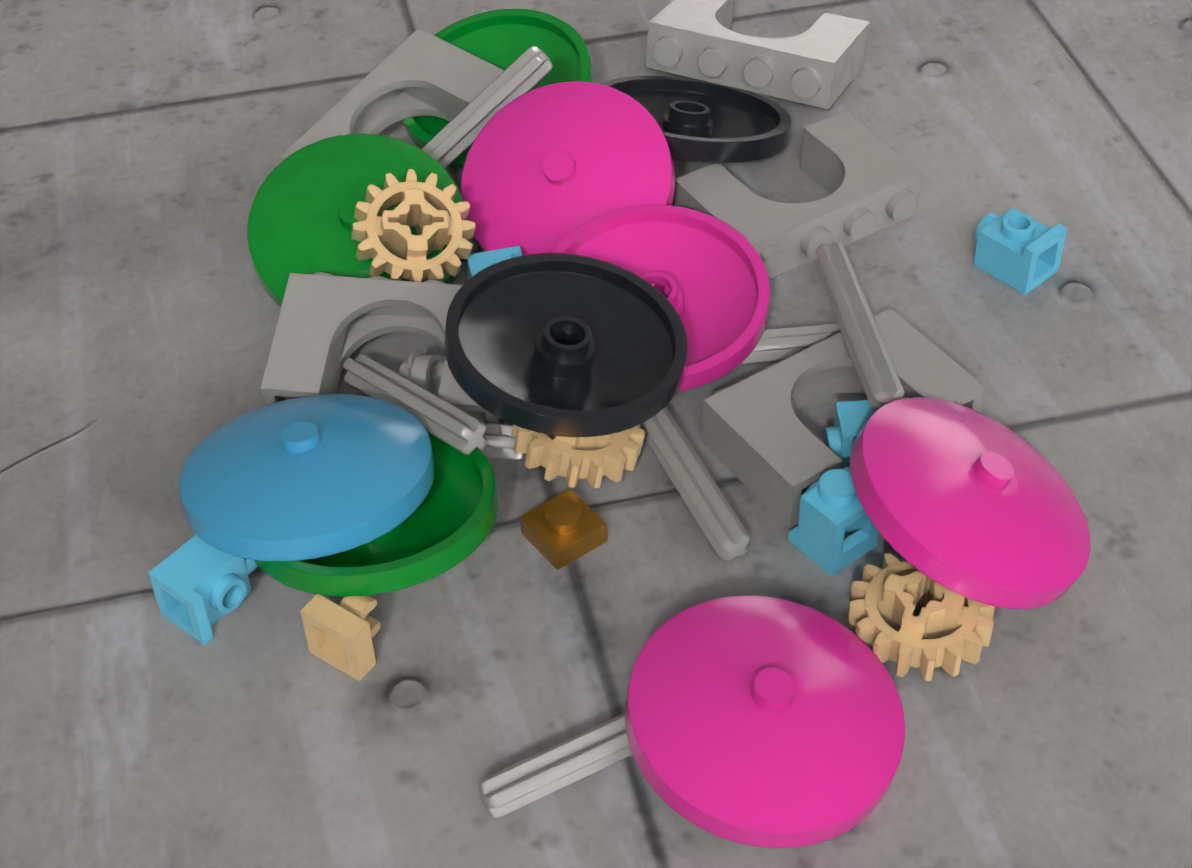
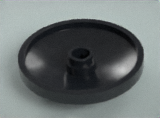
(709, 119)
(565, 345)

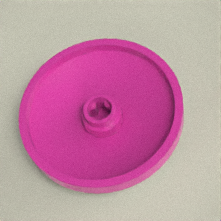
(561, 162)
(699, 267)
(969, 503)
(764, 721)

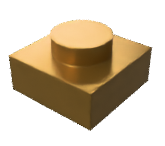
(563, 528)

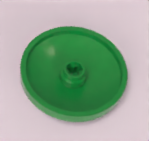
(499, 40)
(309, 203)
(428, 543)

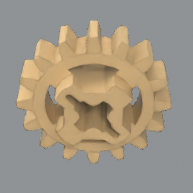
(436, 223)
(580, 456)
(917, 619)

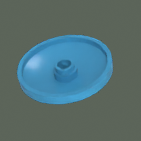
(307, 477)

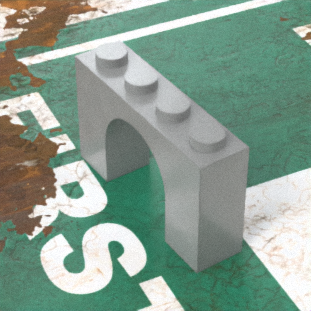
(806, 68)
(414, 80)
(866, 185)
(334, 315)
(757, 424)

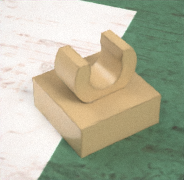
(342, 632)

